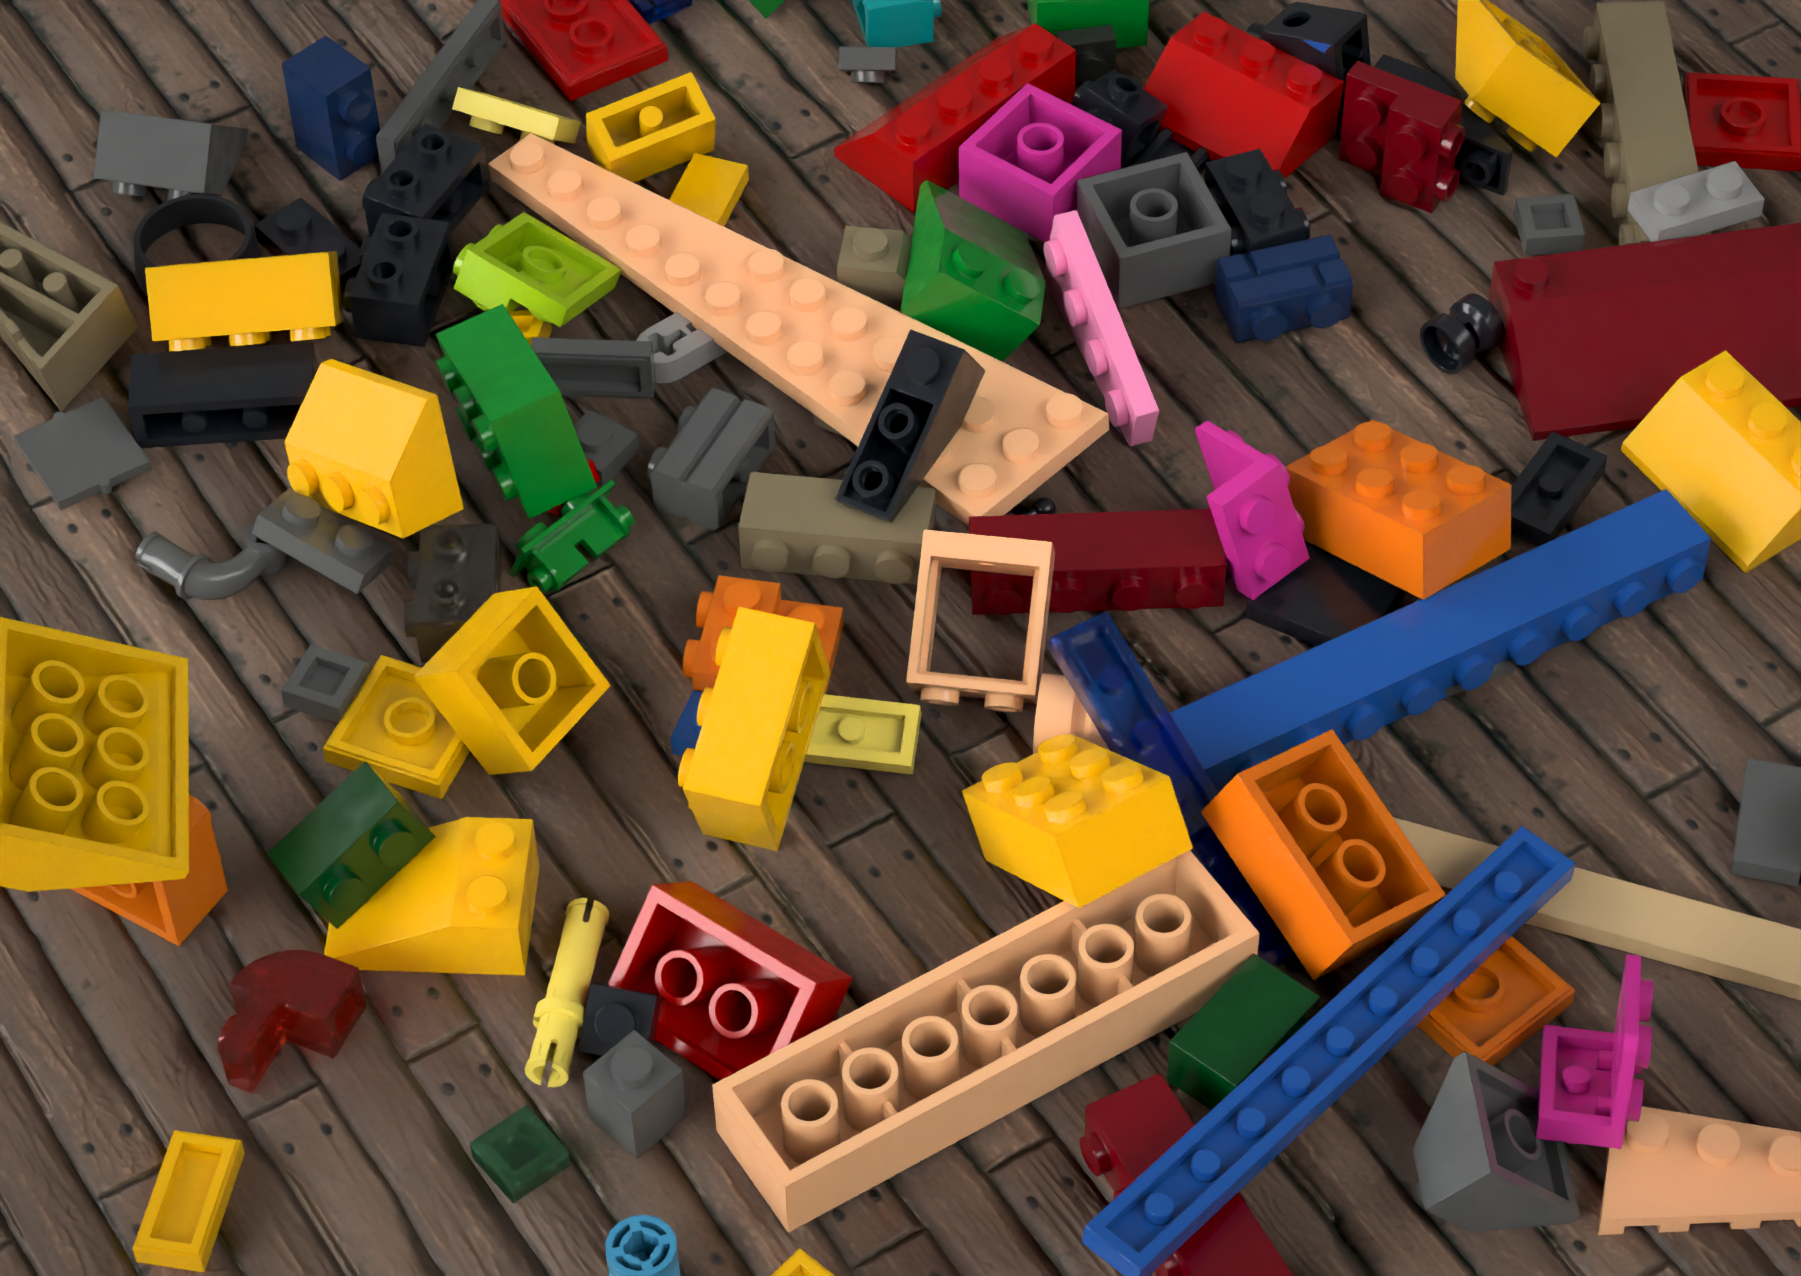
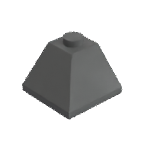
(1483, 1157)

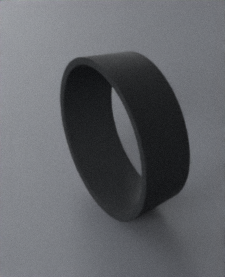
(188, 211)

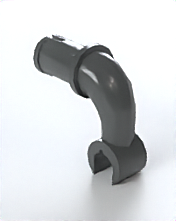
(200, 576)

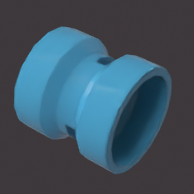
(642, 1248)

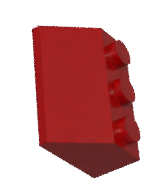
(1243, 95)
(724, 979)

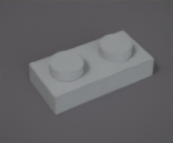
(1696, 203)

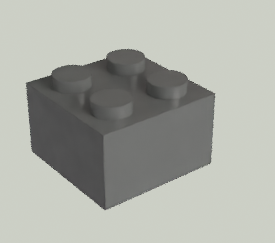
(1153, 229)

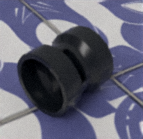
(1456, 337)

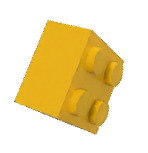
(512, 681)

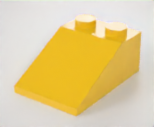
(1518, 78)
(452, 907)

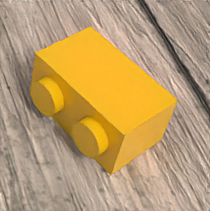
(652, 129)

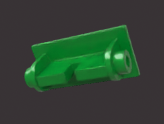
(551, 550)

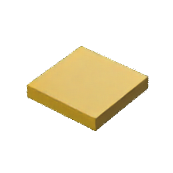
(397, 732)

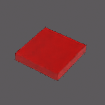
(1744, 120)

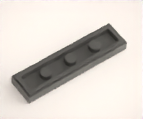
(455, 66)

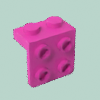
(1252, 511)
(1589, 1073)

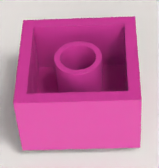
(1030, 158)

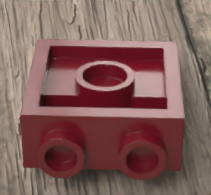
(1402, 135)

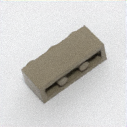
(801, 529)

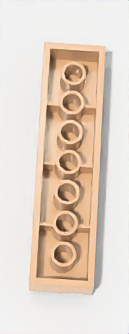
(979, 1038)

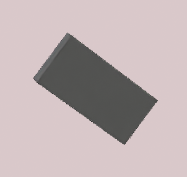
(598, 366)
(1769, 824)

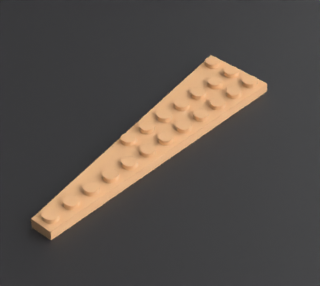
(802, 328)

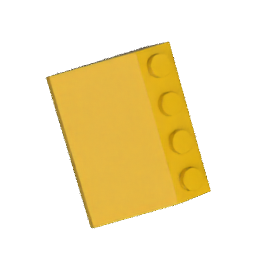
(90, 761)

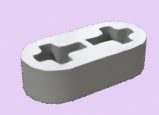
(684, 344)

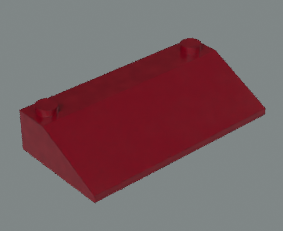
(1616, 326)

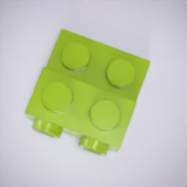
(534, 269)

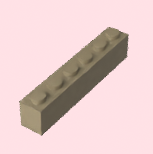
(1639, 105)

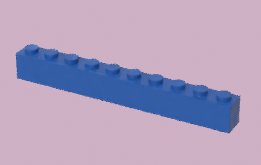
(1451, 638)

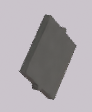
(82, 453)

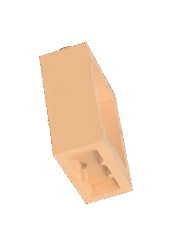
(987, 555)

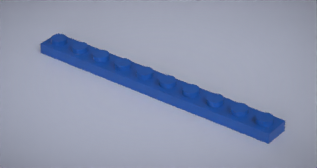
(1326, 1056)

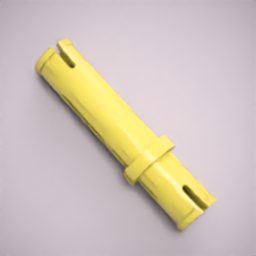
(562, 1012)

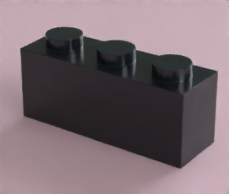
(218, 394)

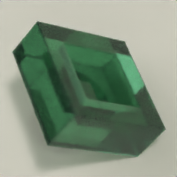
(520, 1154)

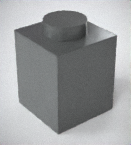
(635, 1094)

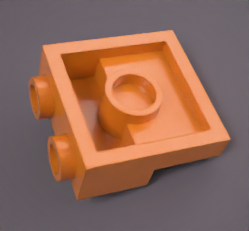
(720, 608)

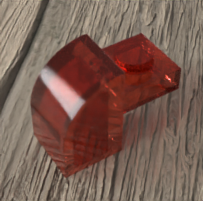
(289, 999)

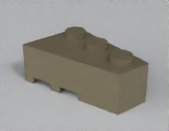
(58, 315)

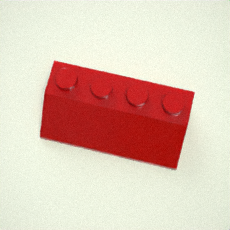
(925, 131)

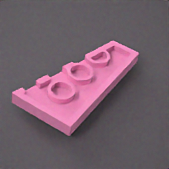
(1097, 328)

